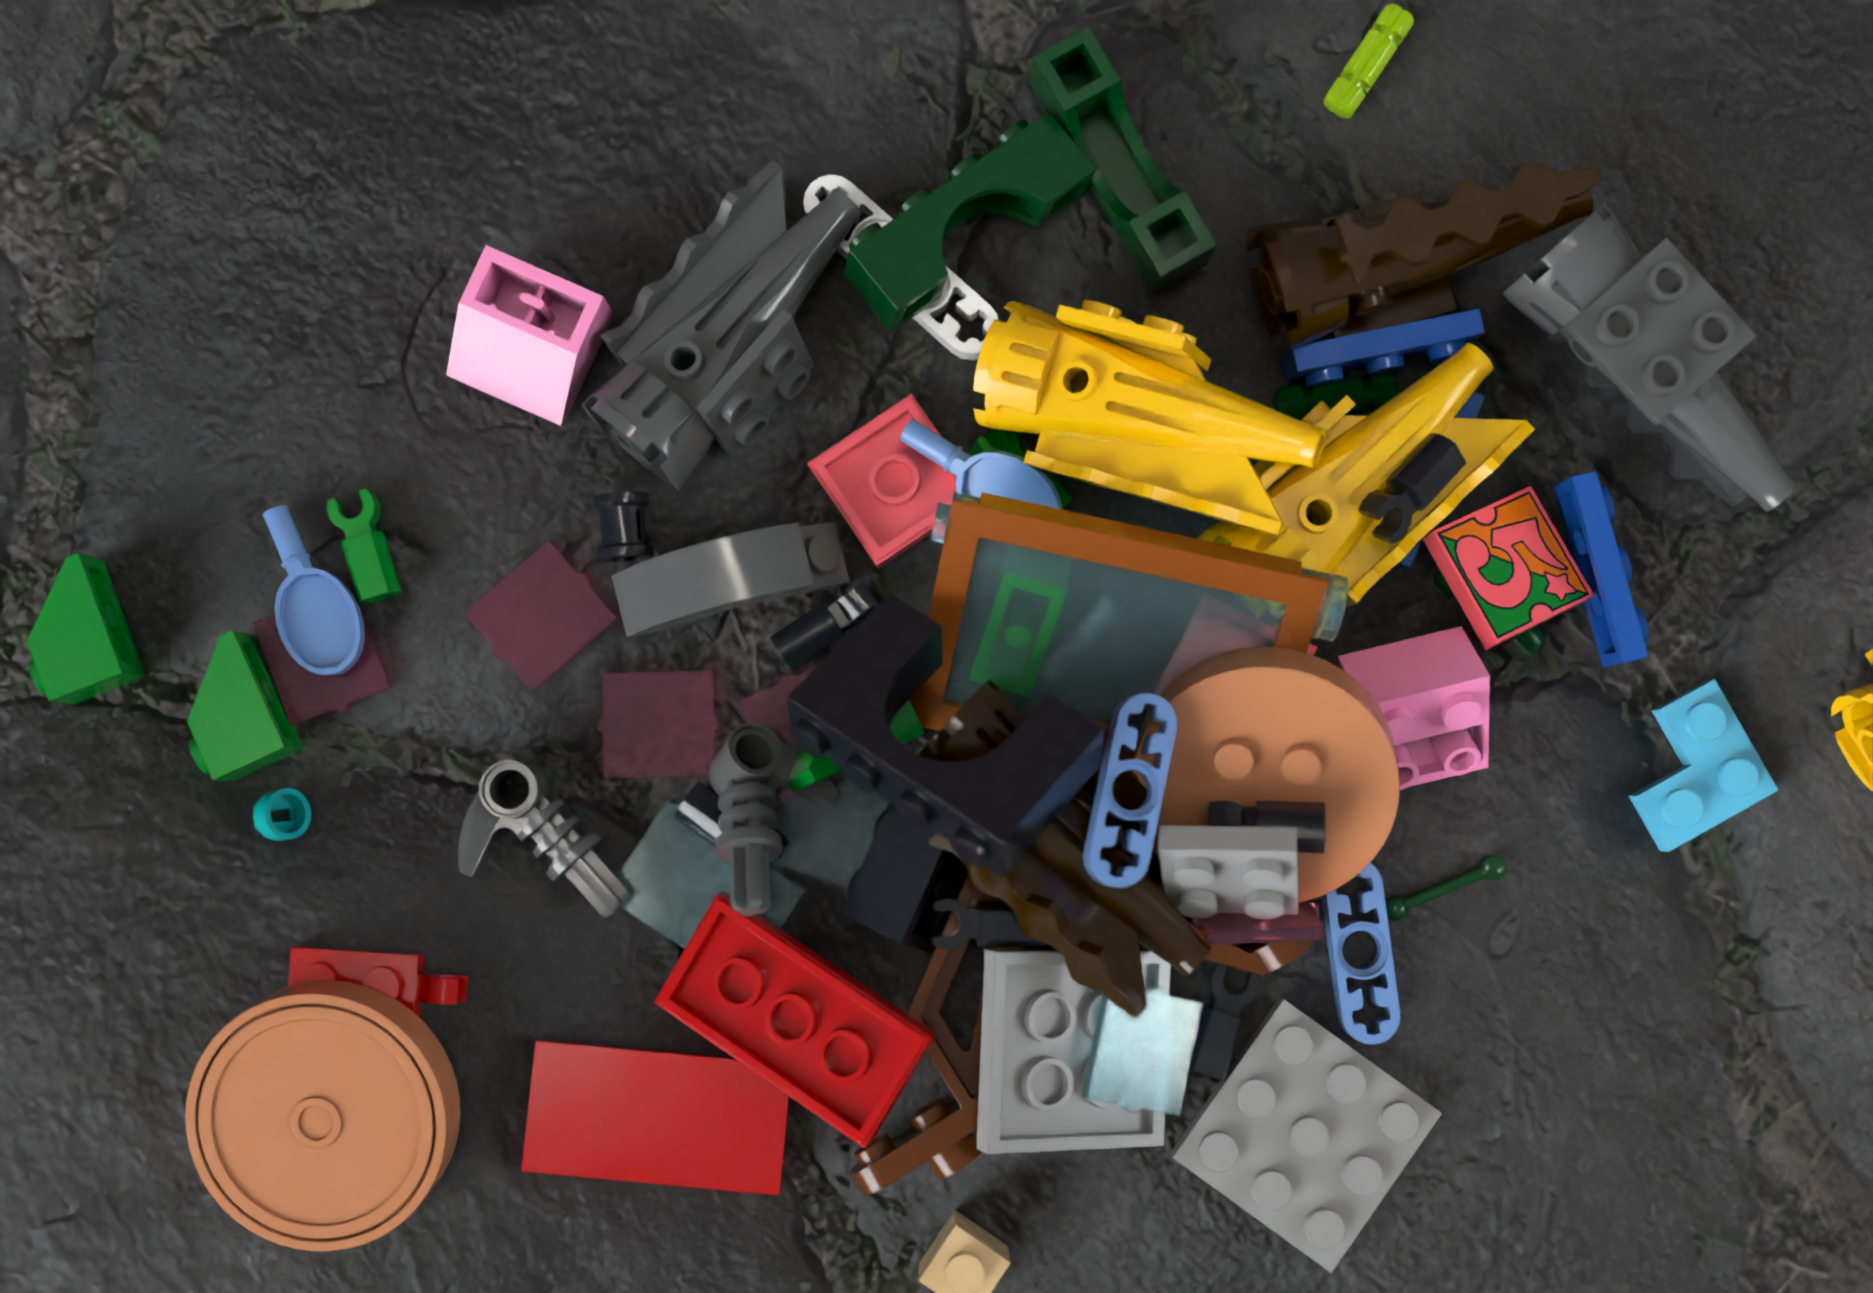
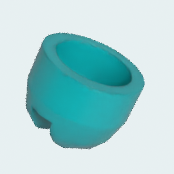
(282, 800)

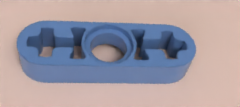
(1155, 776)
(1351, 999)

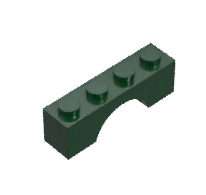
(1026, 177)
(1144, 208)

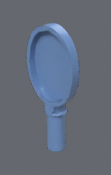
(985, 472)
(312, 606)

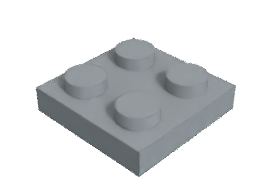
(1230, 870)

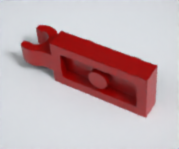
(390, 972)

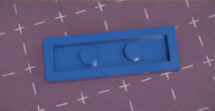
(1383, 348)
(1586, 518)

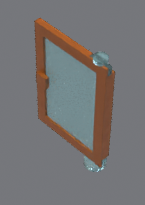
(1100, 607)

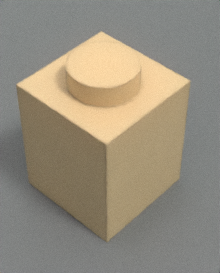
(963, 1259)

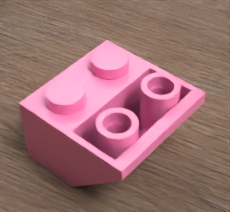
(526, 335)
(1432, 700)

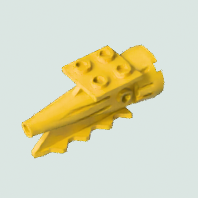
(1135, 411)
(1358, 460)

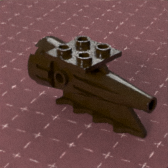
(1395, 256)
(1049, 886)

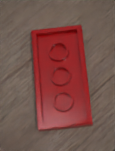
(795, 1020)
(653, 1118)

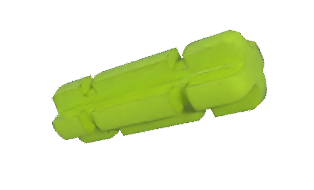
(1368, 61)

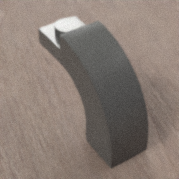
(728, 574)

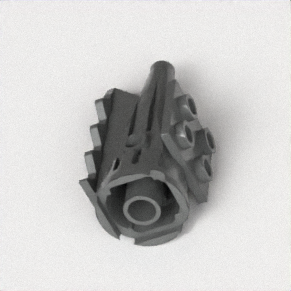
(718, 334)
(1660, 342)

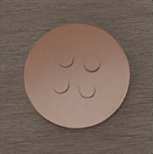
(1282, 731)
(322, 1115)

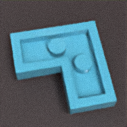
(1717, 774)

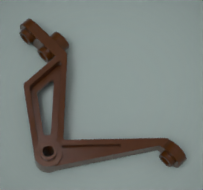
(945, 1131)

